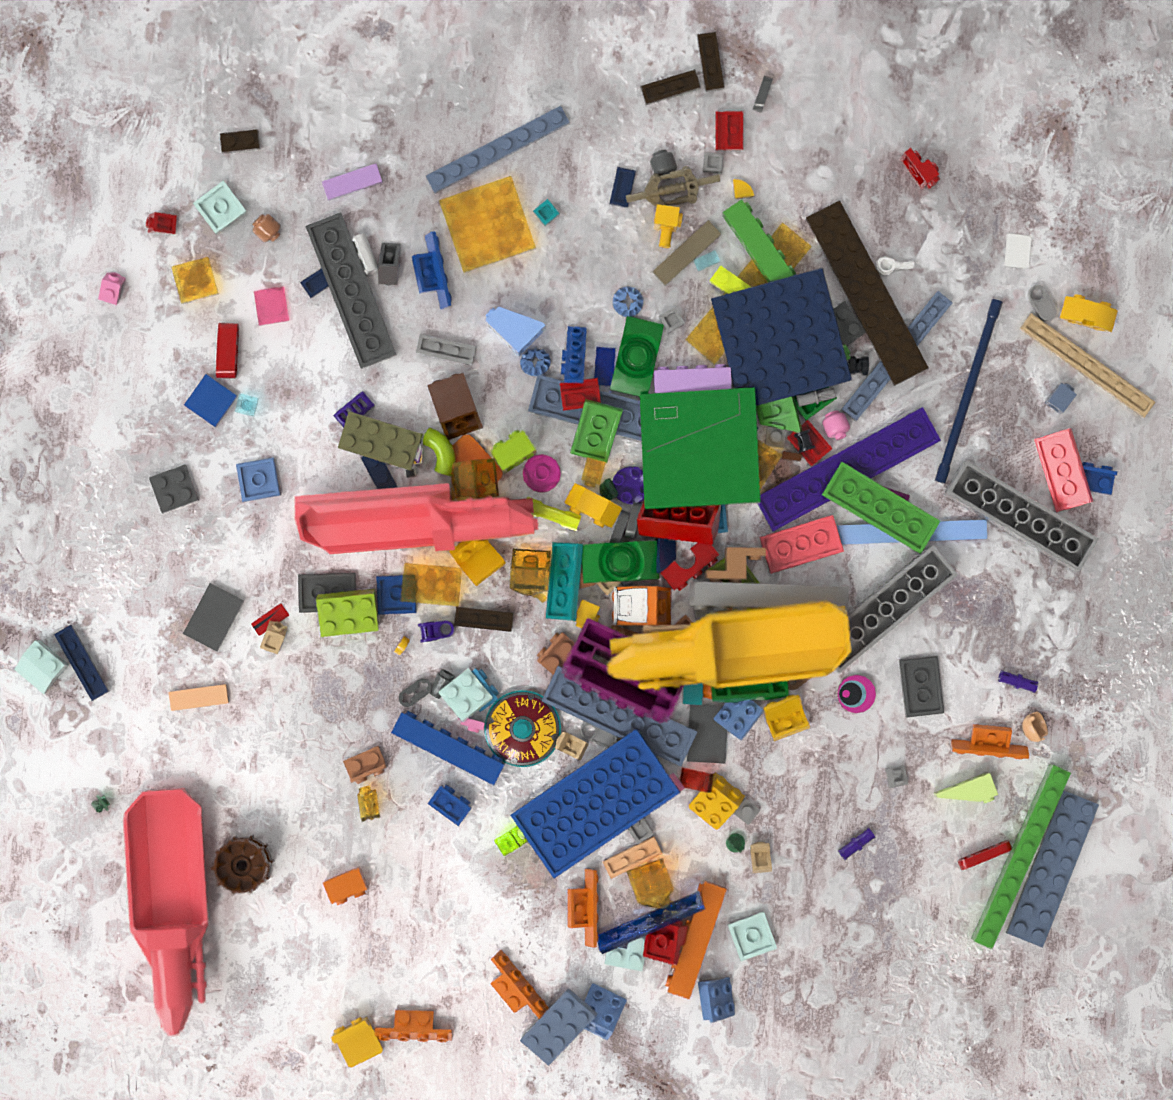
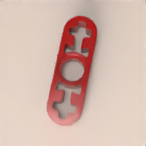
(984, 855)

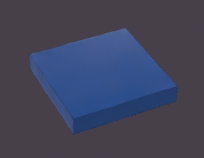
(210, 400)
(389, 596)

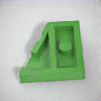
(780, 414)

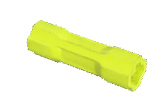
(564, 518)

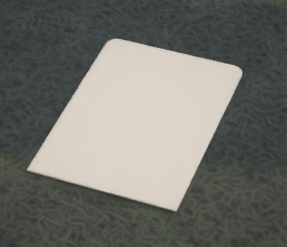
(1017, 250)

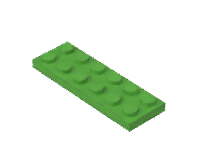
(880, 507)

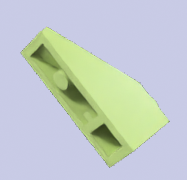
(974, 789)

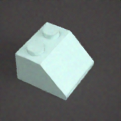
(40, 666)

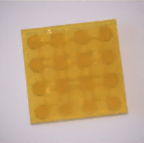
(487, 224)

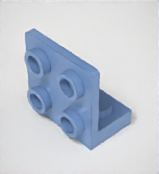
(609, 1008)

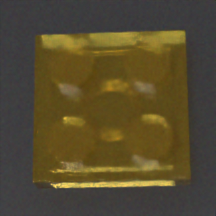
(195, 280)

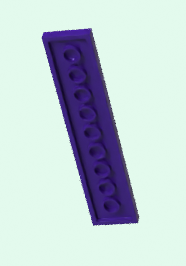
(867, 456)

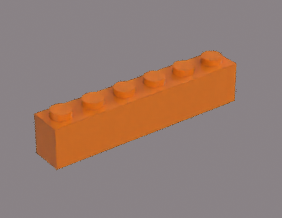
(697, 941)

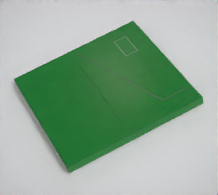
(700, 448)

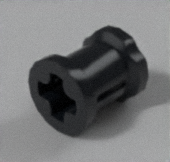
(804, 441)

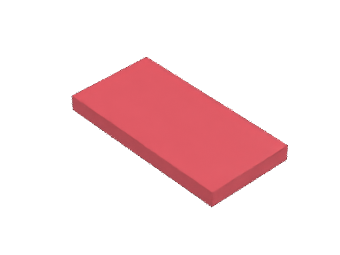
(1063, 470)
(801, 544)

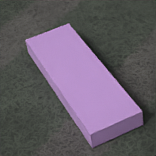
(352, 182)

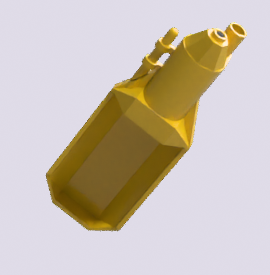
(738, 648)

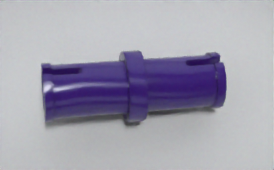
(1018, 681)
(856, 844)

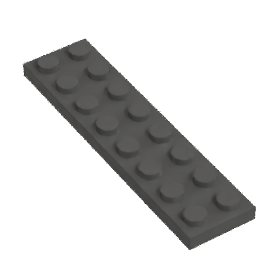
(351, 290)

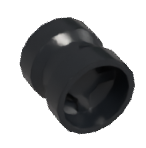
(859, 365)

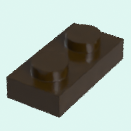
(239, 141)

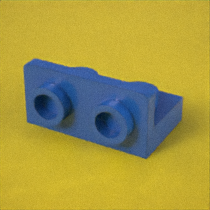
(1099, 479)

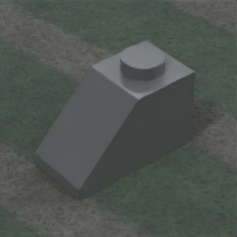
(389, 264)

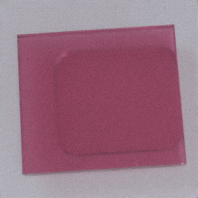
(271, 306)

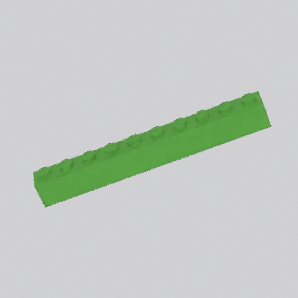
(759, 245)
(1020, 856)

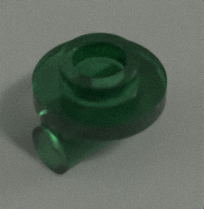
(608, 490)
(100, 804)
(735, 843)

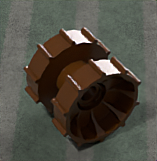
(227, 869)

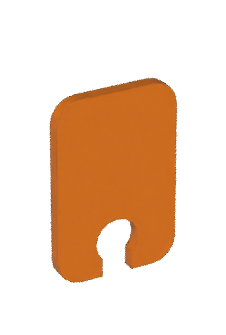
(469, 449)

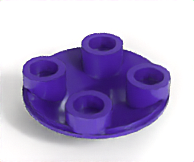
(629, 484)

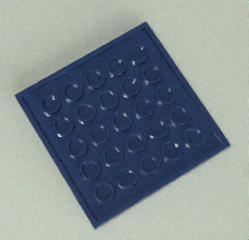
(782, 337)

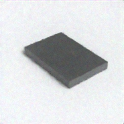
(314, 584)
(213, 617)
(921, 686)
(711, 737)

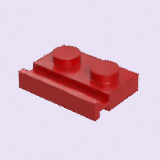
(729, 131)
(574, 394)
(822, 446)

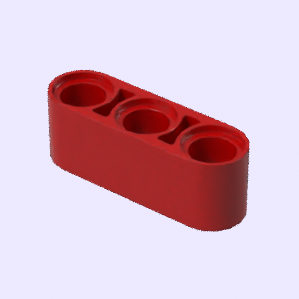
(227, 350)

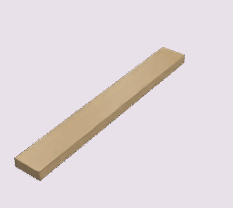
(1087, 365)

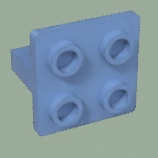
(739, 717)
(716, 999)

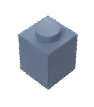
(1061, 398)

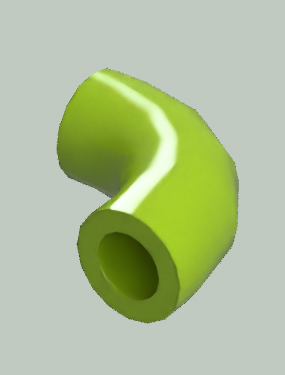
(443, 449)

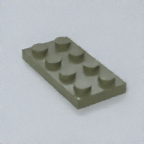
(380, 441)

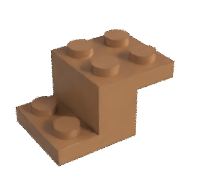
(735, 564)

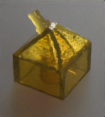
(474, 479)
(530, 572)
(651, 884)

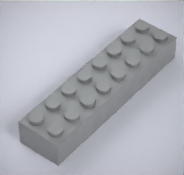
(1021, 516)
(756, 596)
(896, 601)

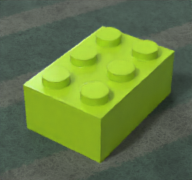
(513, 451)
(347, 612)

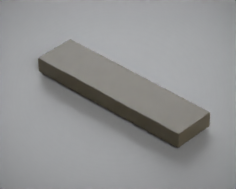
(686, 253)

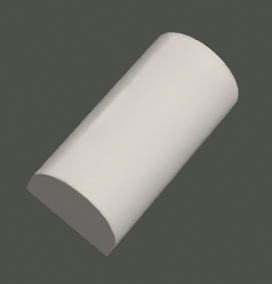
(365, 254)

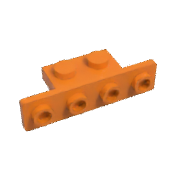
(990, 741)
(583, 908)
(515, 988)
(413, 1026)

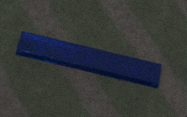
(651, 922)

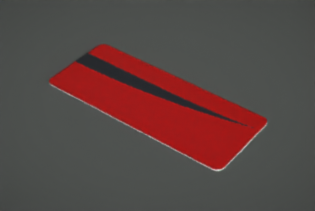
(276, 614)

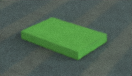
(596, 430)

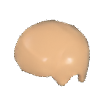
(1034, 727)

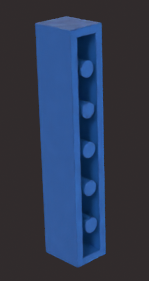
(448, 748)

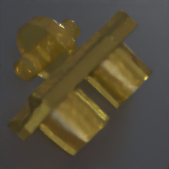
(368, 803)

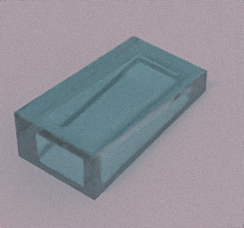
(706, 260)

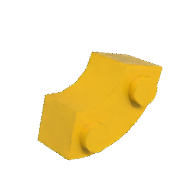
(1089, 313)
(592, 505)

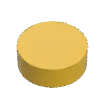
(401, 645)

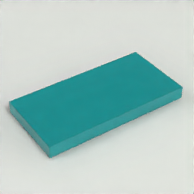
(564, 581)

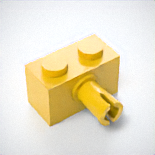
(667, 220)

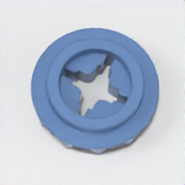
(621, 295)
(542, 364)

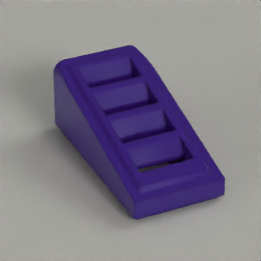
(337, 415)

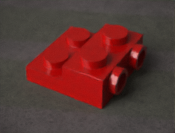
(924, 173)
(666, 943)

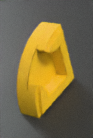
(742, 189)

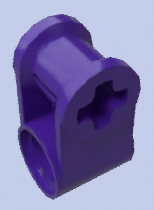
(434, 630)

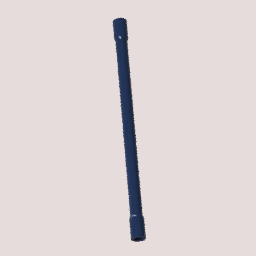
(992, 316)

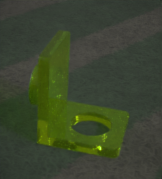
(509, 841)

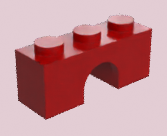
(676, 576)

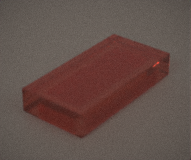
(696, 780)

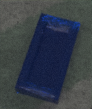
(604, 365)

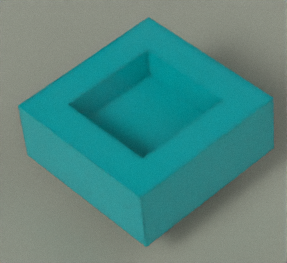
(546, 212)

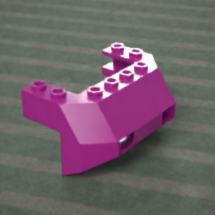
(625, 692)

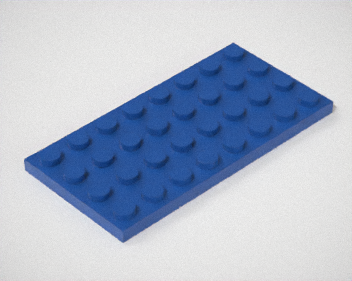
(595, 803)

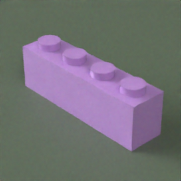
(692, 379)

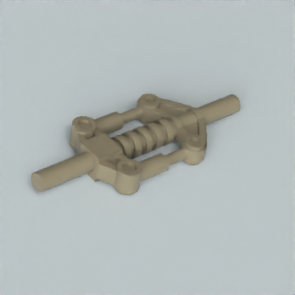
(652, 192)

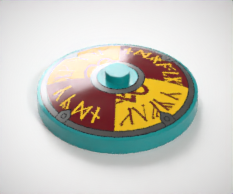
(522, 728)

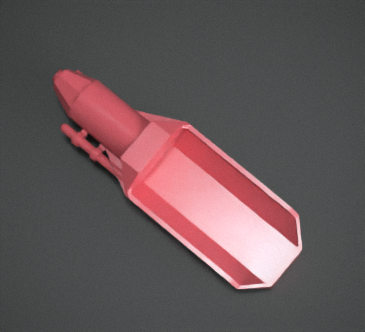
(407, 519)
(168, 897)

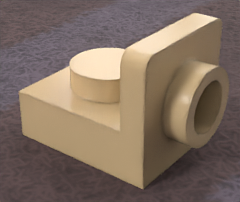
(274, 637)

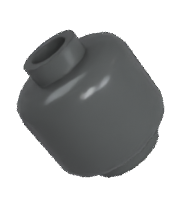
(663, 162)

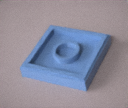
(258, 479)

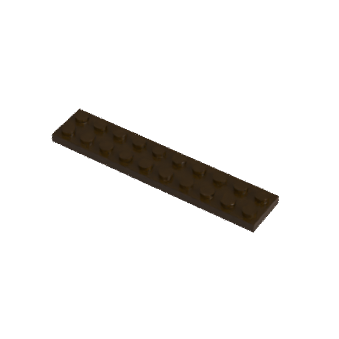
(867, 293)

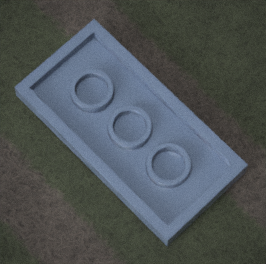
(558, 1027)

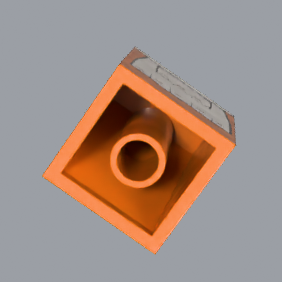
(641, 606)

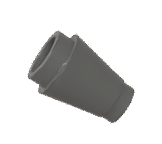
(442, 679)

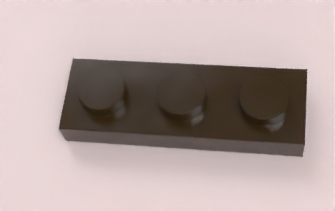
(710, 61)
(670, 87)
(483, 619)

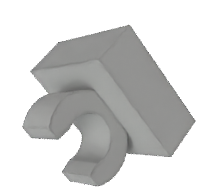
(896, 776)

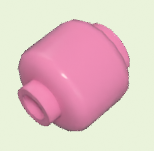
(836, 425)

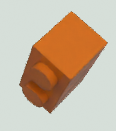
(346, 885)

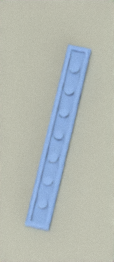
(945, 531)

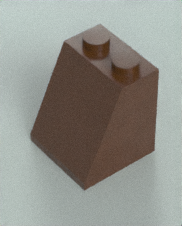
(454, 406)

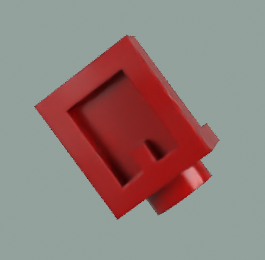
(161, 223)

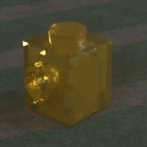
(593, 472)

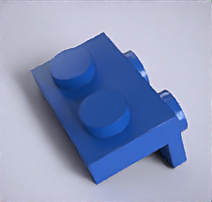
(450, 805)

